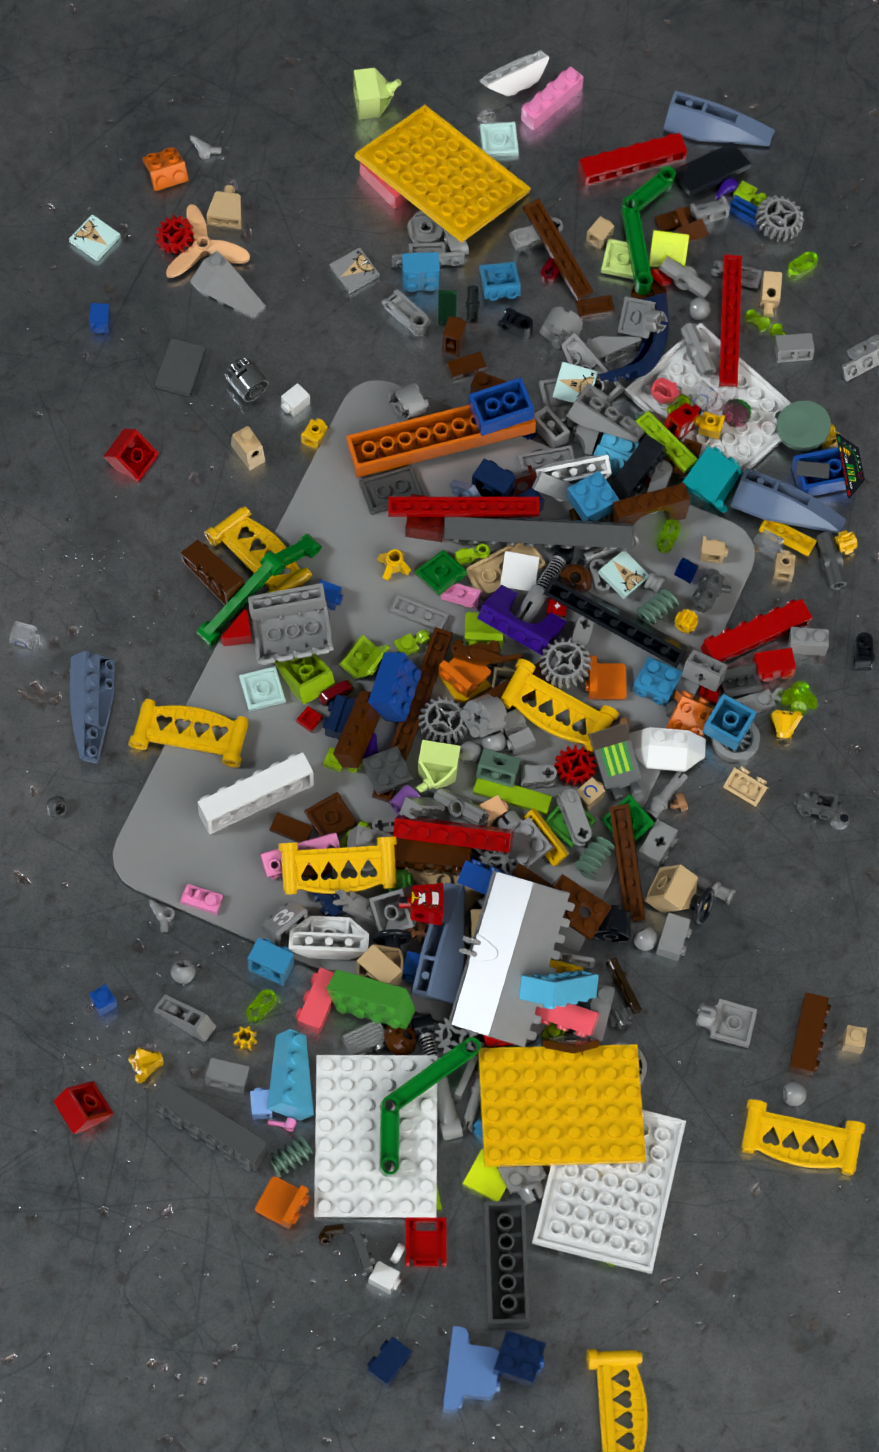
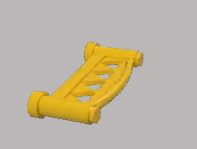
(228, 533)
(525, 682)
(228, 745)
(380, 856)
(761, 1122)
(609, 1365)

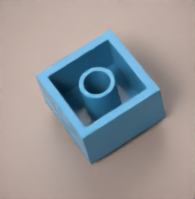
(420, 271)
(592, 497)
(729, 722)
(271, 961)

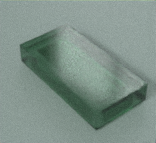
(446, 305)

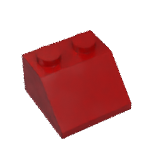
(131, 454)
(83, 1107)

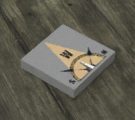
(354, 270)

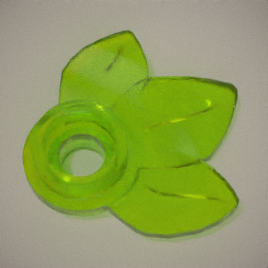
(797, 700)

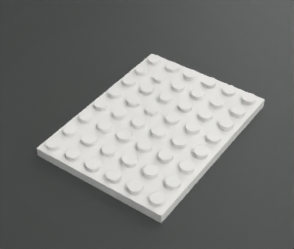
(745, 443)
(349, 1139)
(613, 1208)

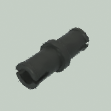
(472, 304)

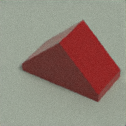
(238, 632)

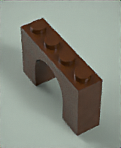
(671, 500)

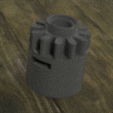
(246, 379)

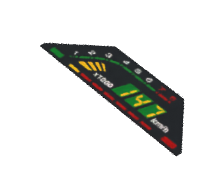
(851, 465)

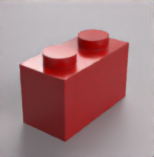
(775, 664)

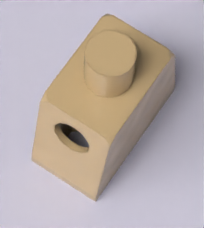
(225, 209)
(770, 292)
(245, 444)

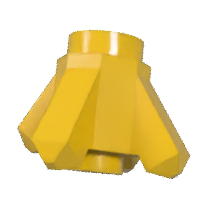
(394, 563)
(785, 722)
(145, 1063)

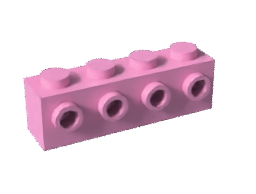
(551, 98)
(272, 860)

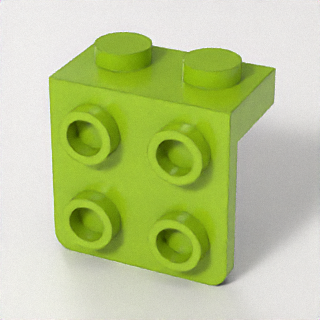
(479, 632)
(363, 658)

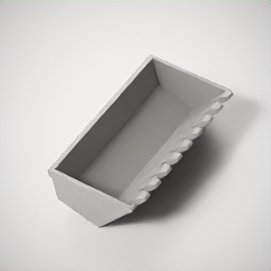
(510, 940)

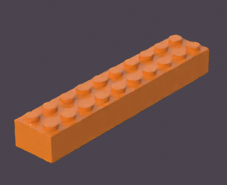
(423, 440)

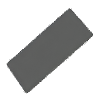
(812, 469)

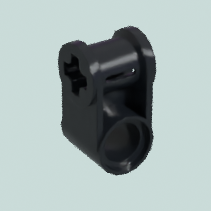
(513, 323)
(864, 655)

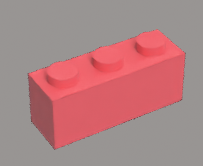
(393, 197)
(317, 1003)
(570, 1017)

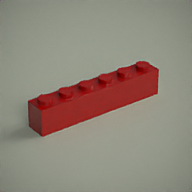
(632, 159)
(757, 632)
(454, 833)

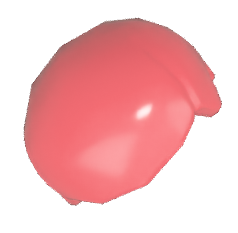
(664, 391)

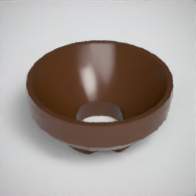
(586, 578)
(398, 1042)

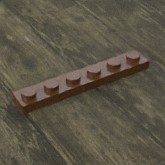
(558, 249)
(627, 861)

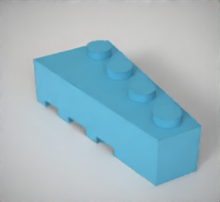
(559, 988)
(290, 1077)

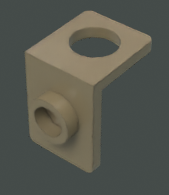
(503, 672)

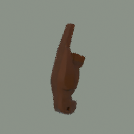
(481, 653)

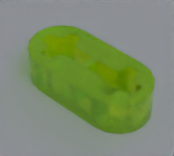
(803, 266)
(665, 535)
(257, 1003)

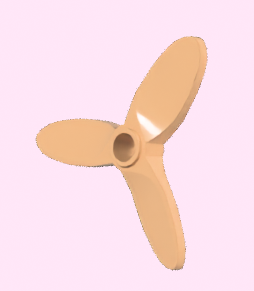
(230, 251)

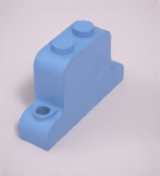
(469, 1371)

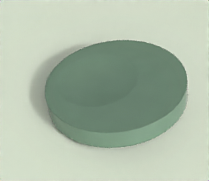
(803, 425)

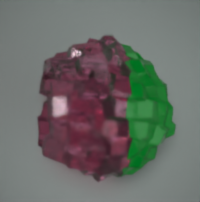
(736, 413)

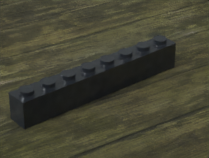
(615, 620)

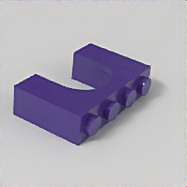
(535, 636)

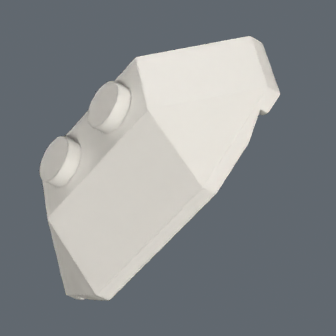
(517, 74)
(578, 468)
(667, 748)
(328, 938)

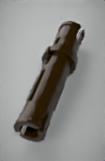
(620, 979)

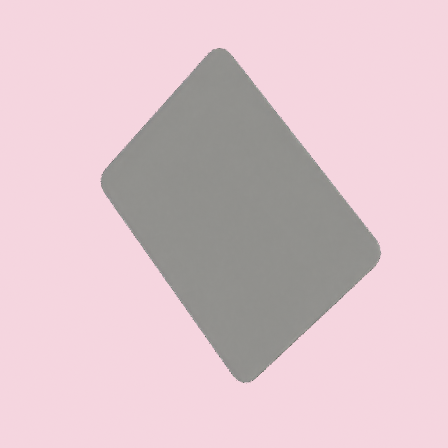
(164, 836)

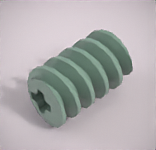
(656, 606)
(593, 856)
(290, 1156)

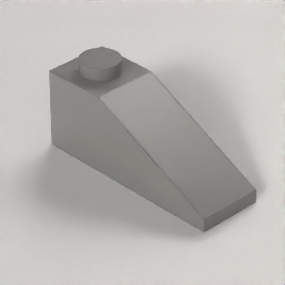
(610, 348)
(185, 1017)

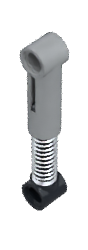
(535, 597)
(446, 1113)

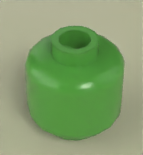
(403, 879)

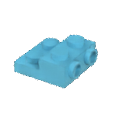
(617, 449)

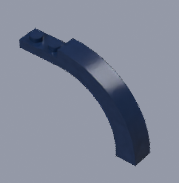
(649, 352)

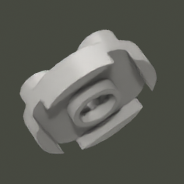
(418, 235)

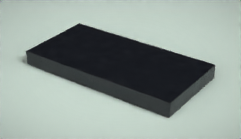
(711, 169)

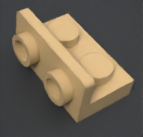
(746, 786)

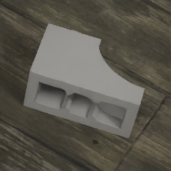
(586, 438)

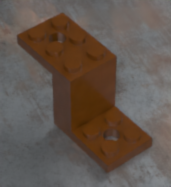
(579, 896)

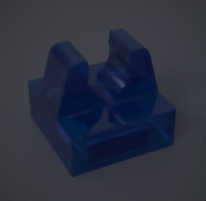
(686, 570)

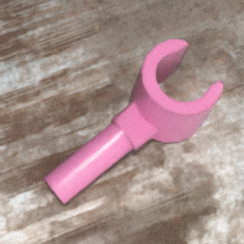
(289, 1125)

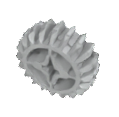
(783, 212)
(575, 652)
(431, 730)

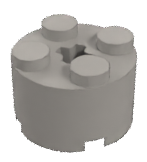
(560, 326)
(408, 403)
(484, 715)

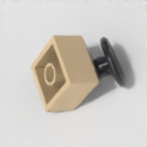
(676, 890)
(386, 961)

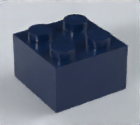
(493, 480)
(519, 1358)

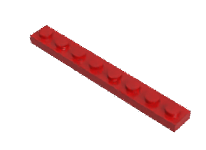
(730, 320)
(463, 507)

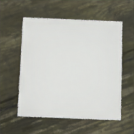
(519, 571)

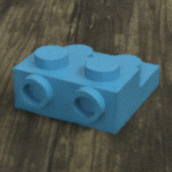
(500, 280)
(657, 681)

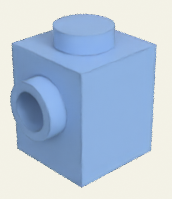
(259, 1104)

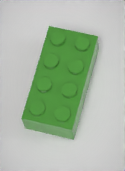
(371, 999)

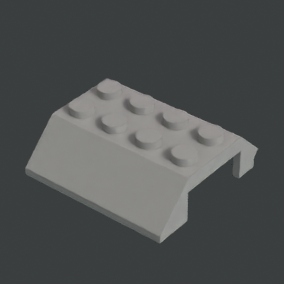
(291, 624)

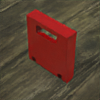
(425, 1246)

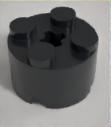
(615, 926)

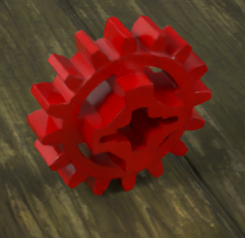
(174, 234)
(582, 770)

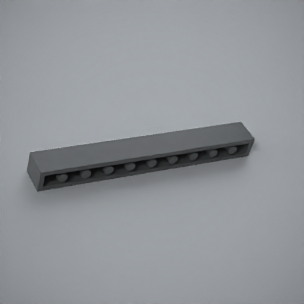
(540, 531)

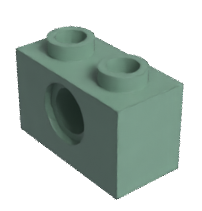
(498, 768)

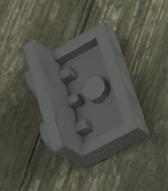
(741, 680)

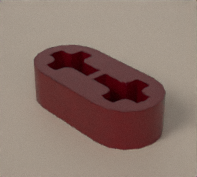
(549, 265)
(342, 689)

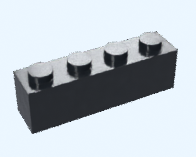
(638, 468)

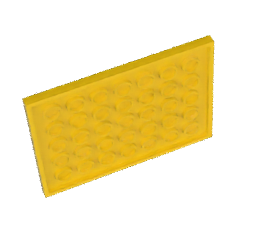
(442, 173)
(561, 1106)

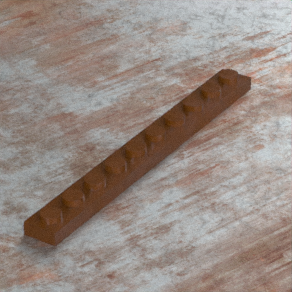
(429, 670)

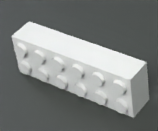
(255, 792)

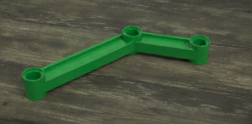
(634, 229)
(271, 564)
(411, 1090)

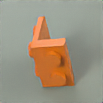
(165, 168)
(463, 675)
(606, 681)
(690, 713)
(282, 1202)

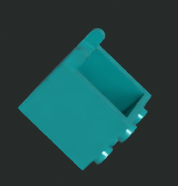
(713, 477)

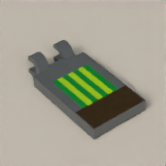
(616, 760)

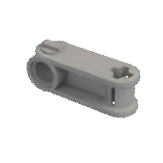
(527, 236)
(407, 313)
(660, 478)
(580, 634)
(574, 816)

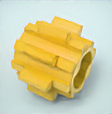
(846, 542)
(686, 621)
(248, 1034)

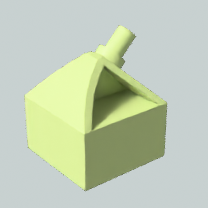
(372, 92)
(437, 765)

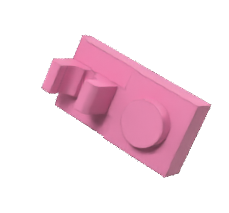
(462, 595)
(202, 899)

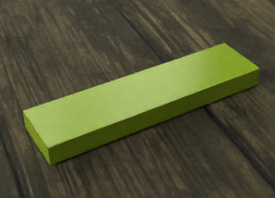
(675, 449)
(515, 796)

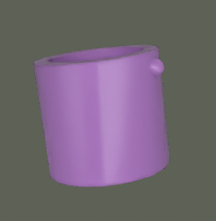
(398, 800)

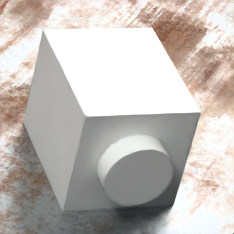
(295, 400)
(385, 1278)

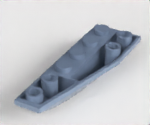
(713, 122)
(783, 503)
(91, 701)
(440, 959)

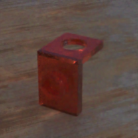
(530, 479)

